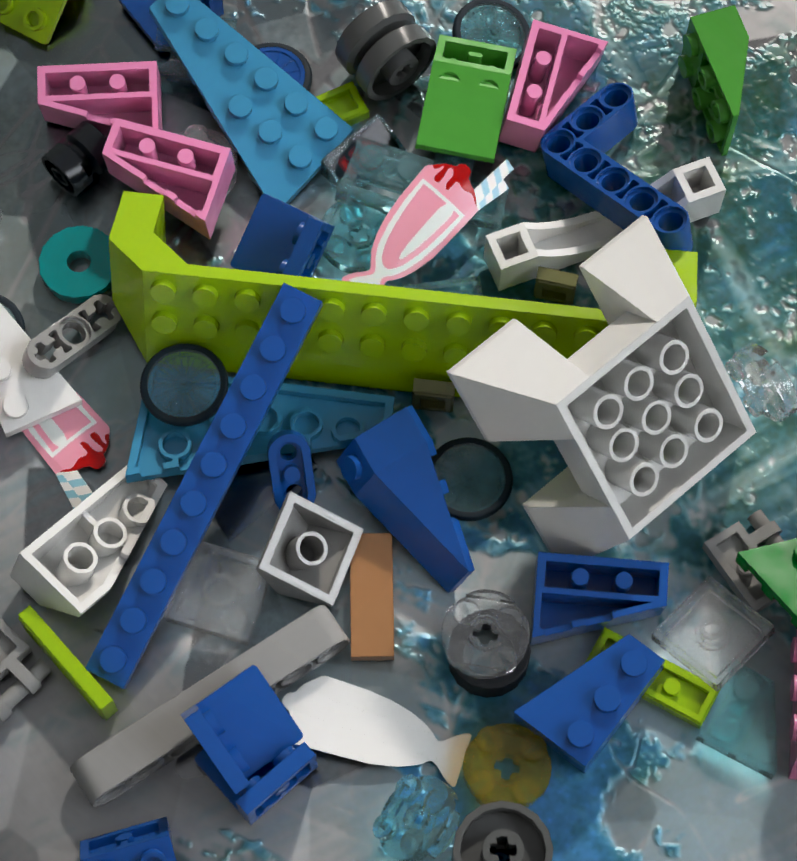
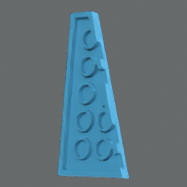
(258, 106)
(322, 415)

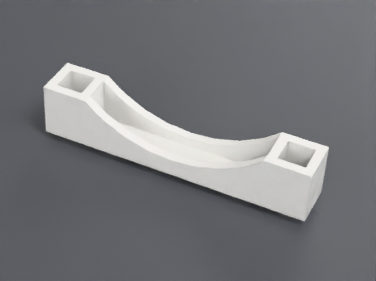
(521, 248)

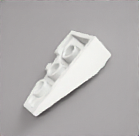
(88, 547)

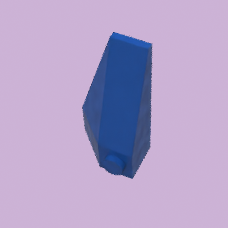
(399, 485)

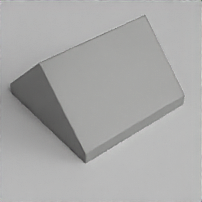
(308, 551)

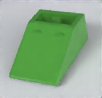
(715, 66)
(466, 98)

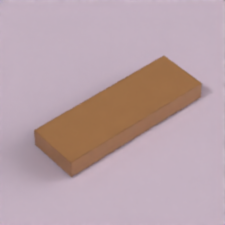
(372, 598)

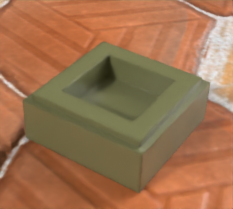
(555, 285)
(433, 395)

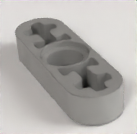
(66, 351)

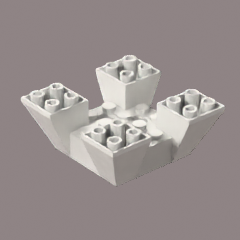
(630, 410)

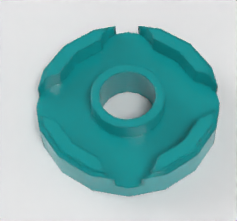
(68, 246)

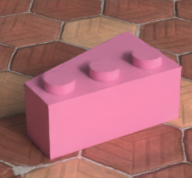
(547, 80)
(100, 94)
(181, 168)

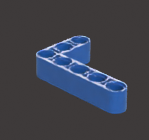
(578, 162)

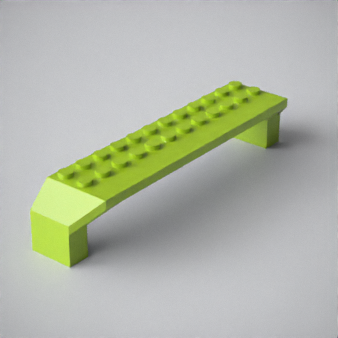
(362, 332)

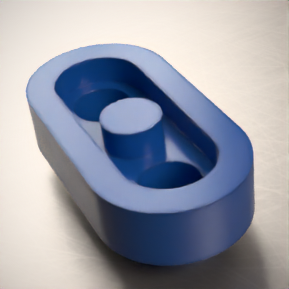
(290, 469)

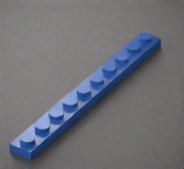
(204, 486)

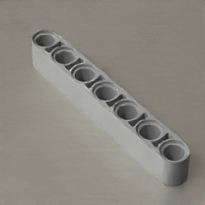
(164, 733)

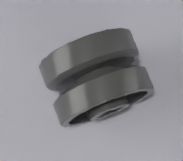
(385, 49)
(502, 828)

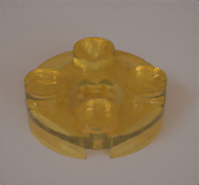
(502, 742)

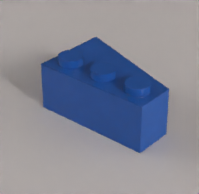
(593, 593)
(592, 702)

